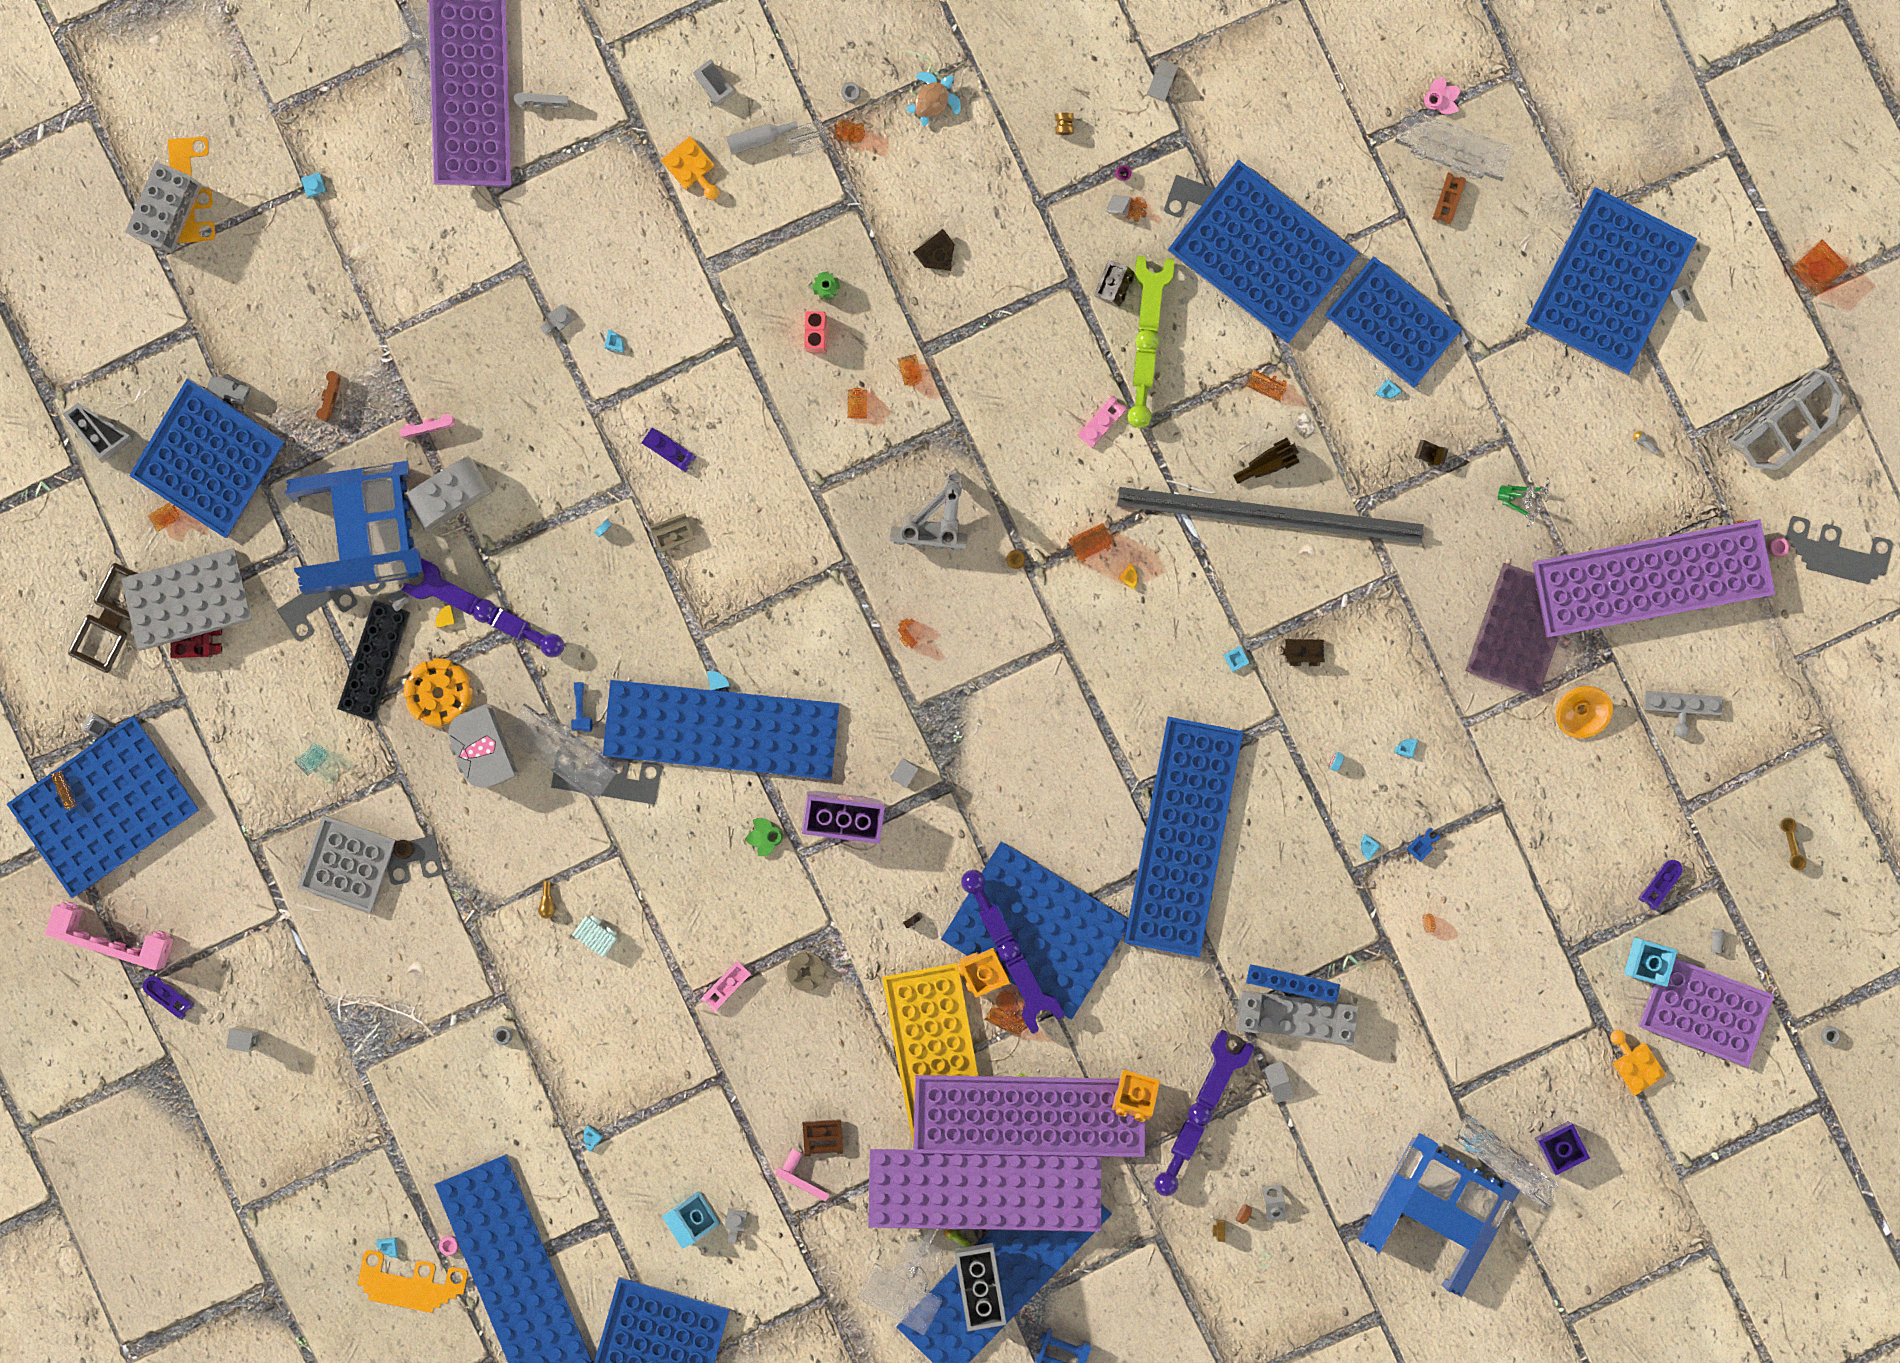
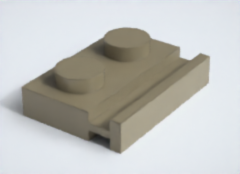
(672, 532)

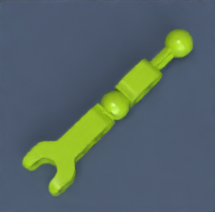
(1147, 338)

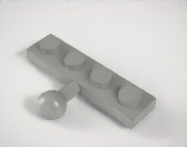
(1684, 705)

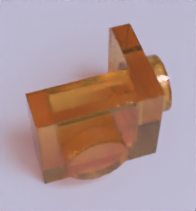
(849, 131)
(910, 370)
(857, 403)
(164, 516)
(906, 637)

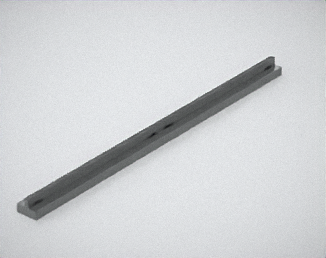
(1293, 517)

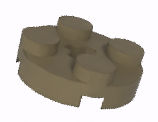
(816, 969)

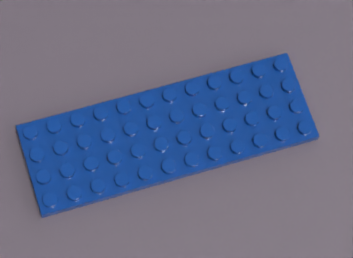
(721, 729)
(1183, 837)
(511, 1265)
(1024, 1266)

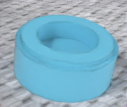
(603, 527)
(1336, 761)

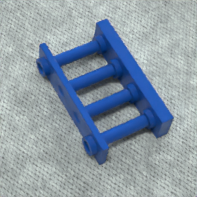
(1081, 1352)

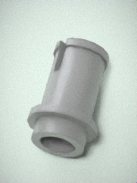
(1717, 940)

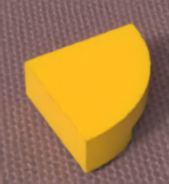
(1129, 576)
(445, 617)

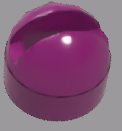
(1123, 169)

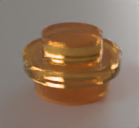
(1005, 1001)

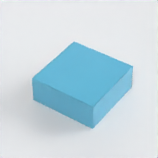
(1236, 658)

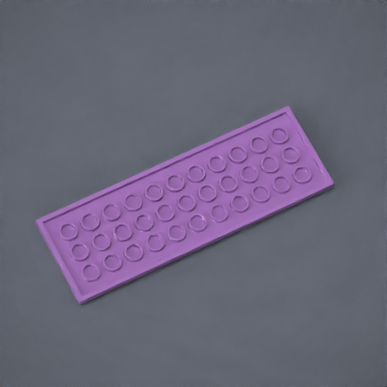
(469, 92)
(1653, 578)
(1022, 1117)
(984, 1191)

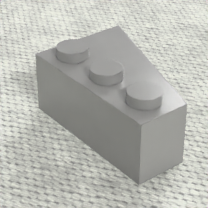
(97, 433)

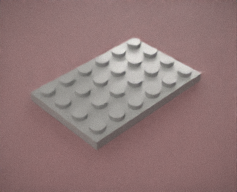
(186, 599)

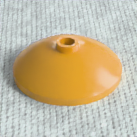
(1584, 720)

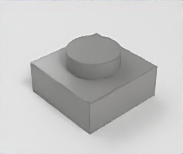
(1681, 297)

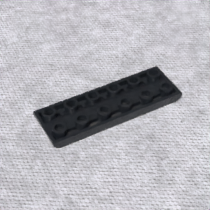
(373, 661)

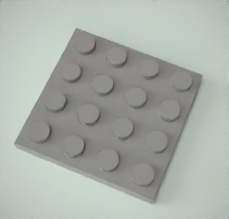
(347, 864)

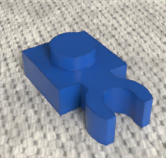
(1421, 847)

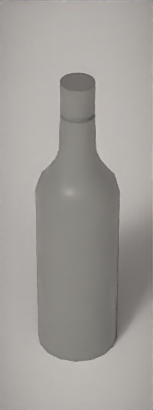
(757, 136)

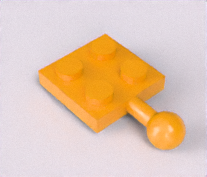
(690, 165)
(1638, 1066)

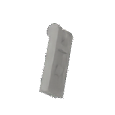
(541, 100)

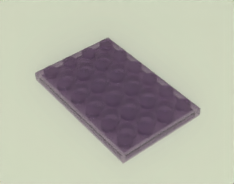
(1512, 635)

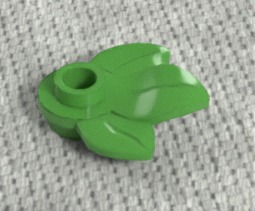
(761, 836)

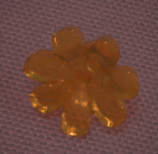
(1137, 212)

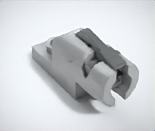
(229, 389)

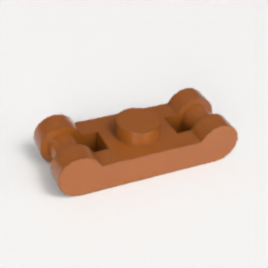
(1449, 198)
(329, 396)

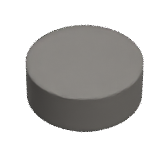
(850, 92)

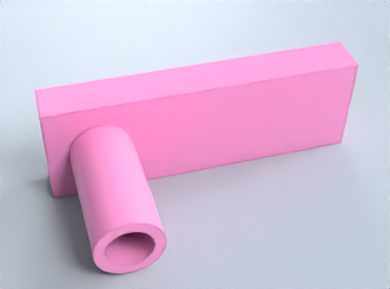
(786, 1174)

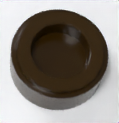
(403, 849)

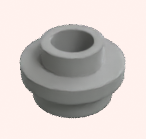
(496, 1035)
(1836, 1035)

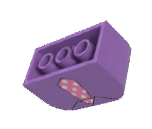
(843, 816)

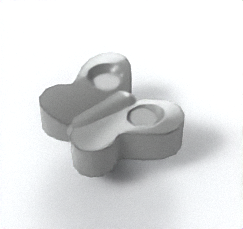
(398, 599)

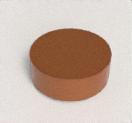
(1244, 1214)

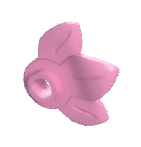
(1444, 95)

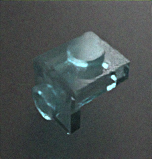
(311, 759)

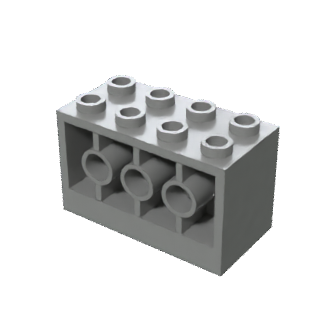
(163, 207)

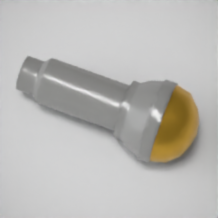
(1640, 438)

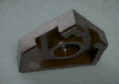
(936, 251)

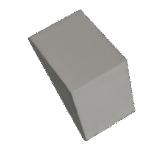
(1162, 80)
(1278, 1082)

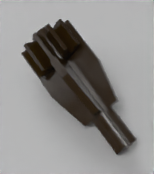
(1270, 461)

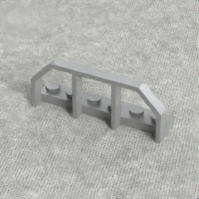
(1779, 408)

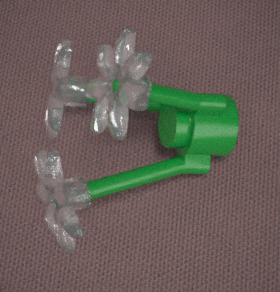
(1509, 493)

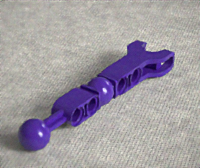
(482, 609)
(1010, 952)
(1201, 1112)

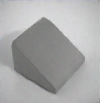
(1119, 205)
(95, 725)

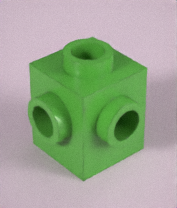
(829, 292)

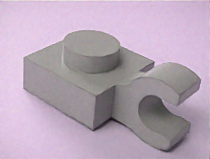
(558, 318)
(735, 1222)

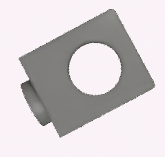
(1274, 1205)

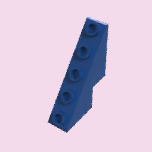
(1293, 983)

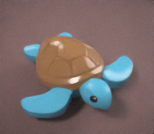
(934, 97)

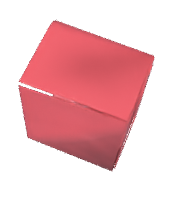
(819, 329)

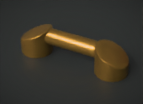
(1789, 826)

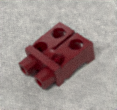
(198, 647)

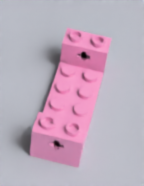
(64, 924)

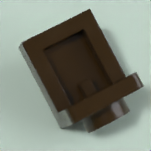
(1431, 453)

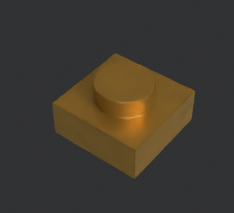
(1219, 1230)

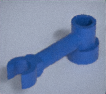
(580, 723)

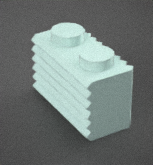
(595, 935)

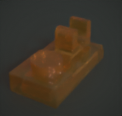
(1266, 385)
(1004, 1021)

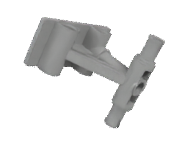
(935, 533)

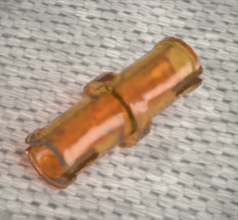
(63, 790)

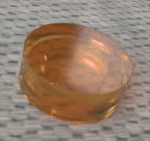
(1428, 923)

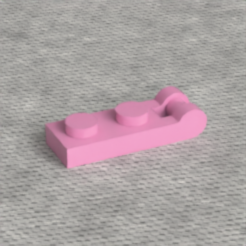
(1101, 422)
(428, 426)
(726, 985)

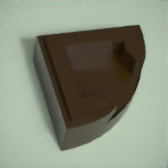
(912, 920)

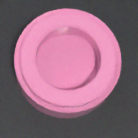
(1778, 547)
(448, 1245)

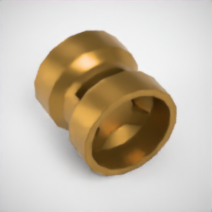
(1064, 123)

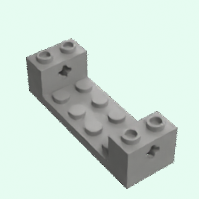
(1296, 1016)

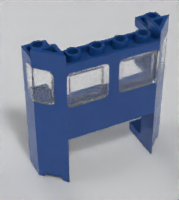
(368, 524)
(1446, 1200)

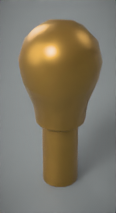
(546, 907)

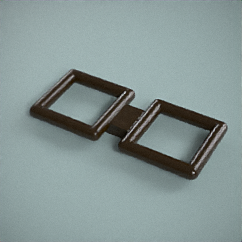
(109, 621)

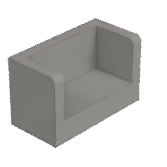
(713, 83)
(904, 773)
(243, 1038)

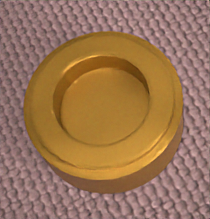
(1015, 559)

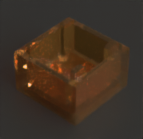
(1818, 267)
(1090, 542)

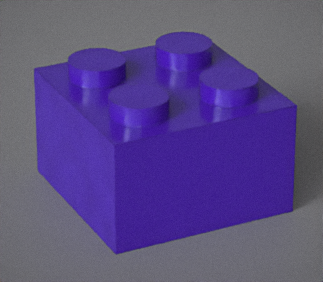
(1562, 1148)

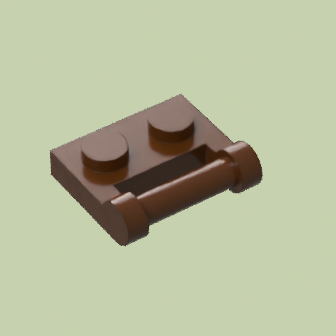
(822, 1131)

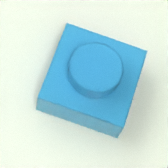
(313, 185)

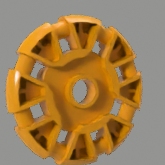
(427, 687)

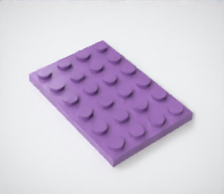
(1708, 1012)

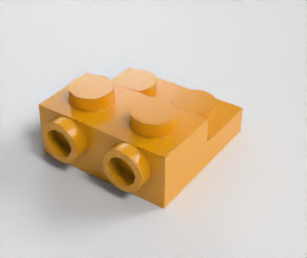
(983, 972)
(1135, 1096)

